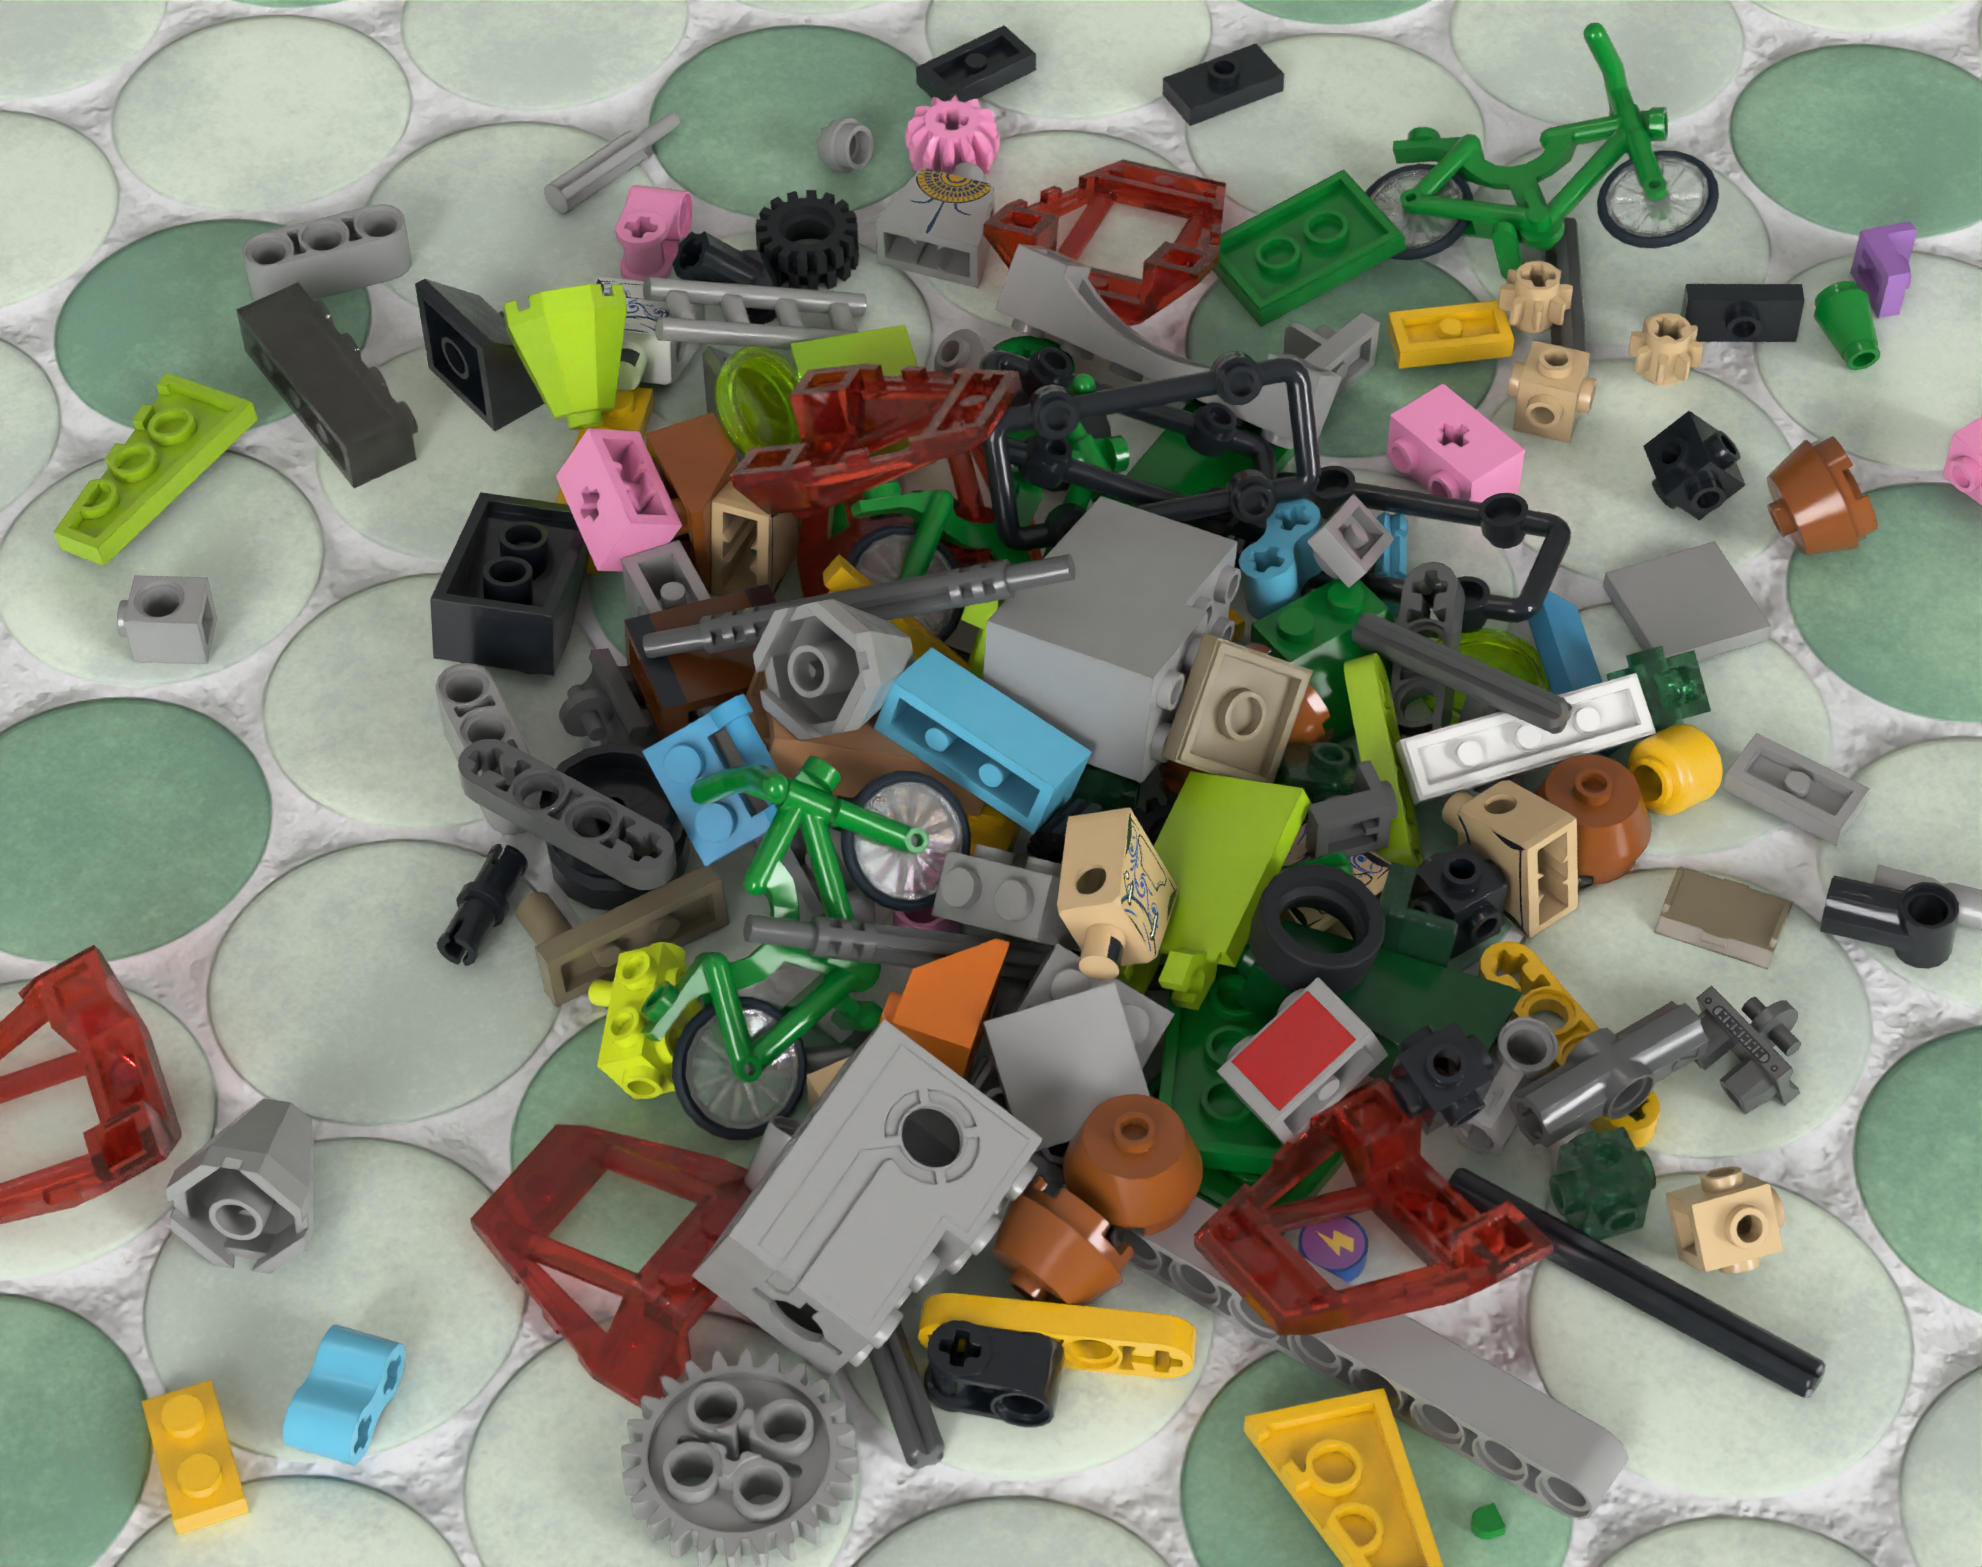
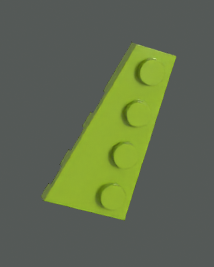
(162, 457)

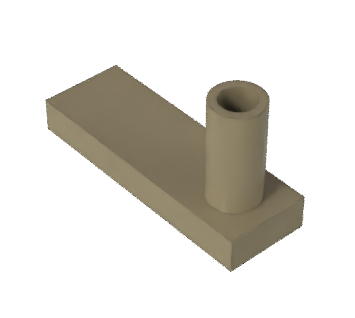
(579, 955)

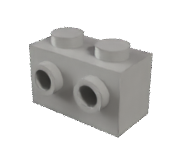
(1003, 898)

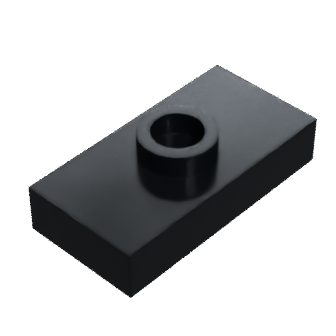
(977, 67)
(1223, 84)
(1744, 311)

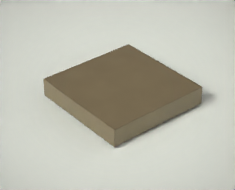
(1236, 711)

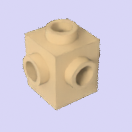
(1551, 391)
(1726, 1221)

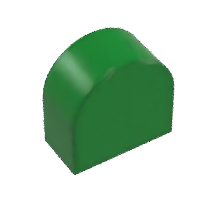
(1487, 1522)

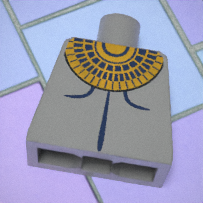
(939, 225)

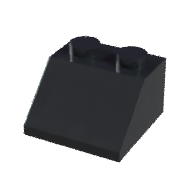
(473, 354)

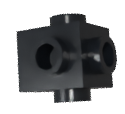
(1694, 466)
(1463, 890)
(1433, 1096)

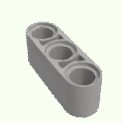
(330, 253)
(473, 712)

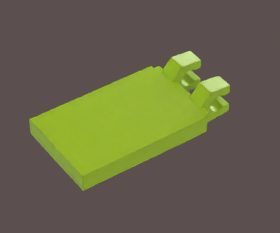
(1222, 853)

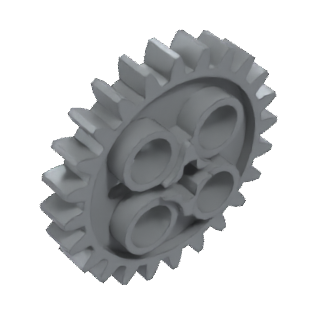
(739, 1460)

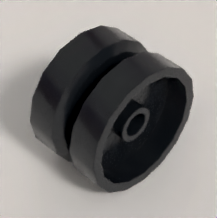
(628, 779)

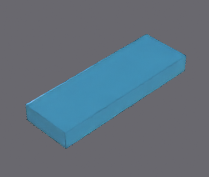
(1564, 648)

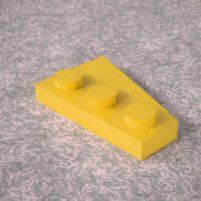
(1349, 1478)

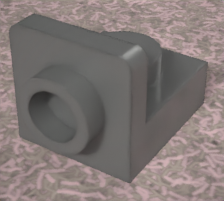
(1353, 821)

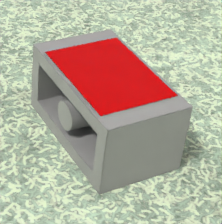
(1302, 1061)

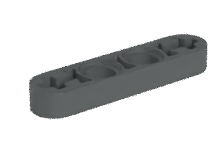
(1416, 617)
(573, 806)

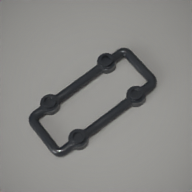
(1231, 377)
(1207, 431)
(1502, 520)

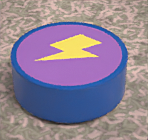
(1336, 1247)

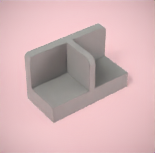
(1344, 352)

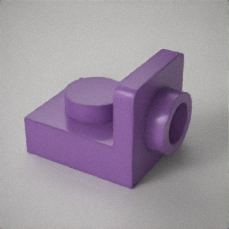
(1883, 265)

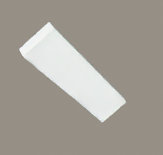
(1506, 746)

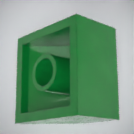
(1318, 637)

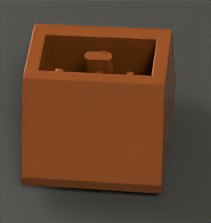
(694, 466)

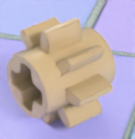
(1535, 297)
(1665, 349)

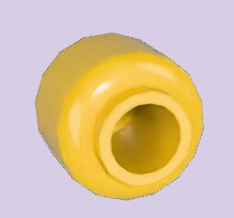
(1676, 769)

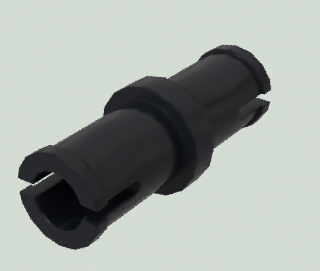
(482, 904)

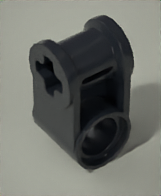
(999, 1373)

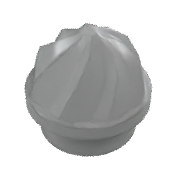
(845, 145)

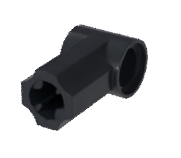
(712, 260)
(1912, 921)

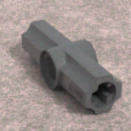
(1609, 1074)

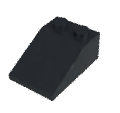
(510, 586)

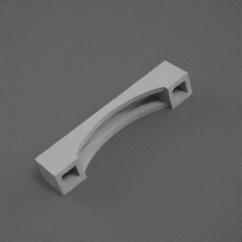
(1055, 297)

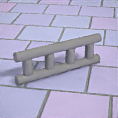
(735, 299)

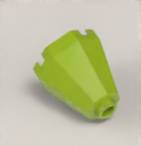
(572, 349)

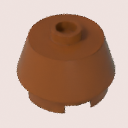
(1819, 499)
(1608, 810)
(1134, 1163)
(1058, 1248)

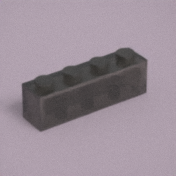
(328, 384)

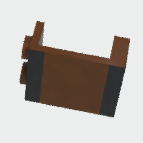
(693, 678)

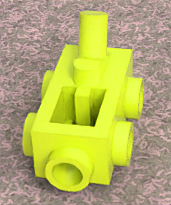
(625, 1054)

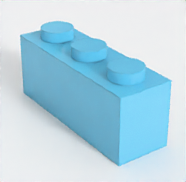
(982, 740)

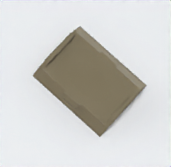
(1723, 917)

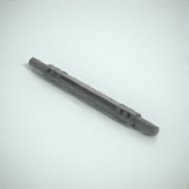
(886, 600)
(892, 944)

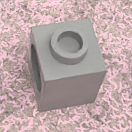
(168, 619)

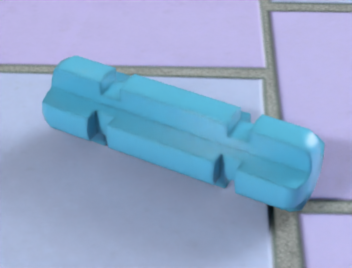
(1394, 559)

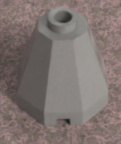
(828, 666)
(249, 1189)

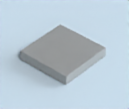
(1687, 603)
(1064, 1061)

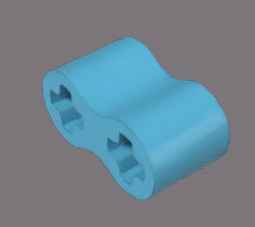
(1281, 559)
(344, 1394)

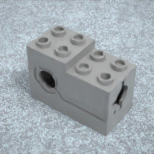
(1120, 639)
(870, 1202)

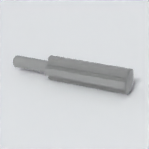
(605, 165)

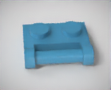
(695, 754)

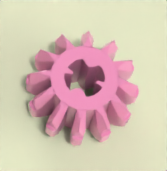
(952, 134)

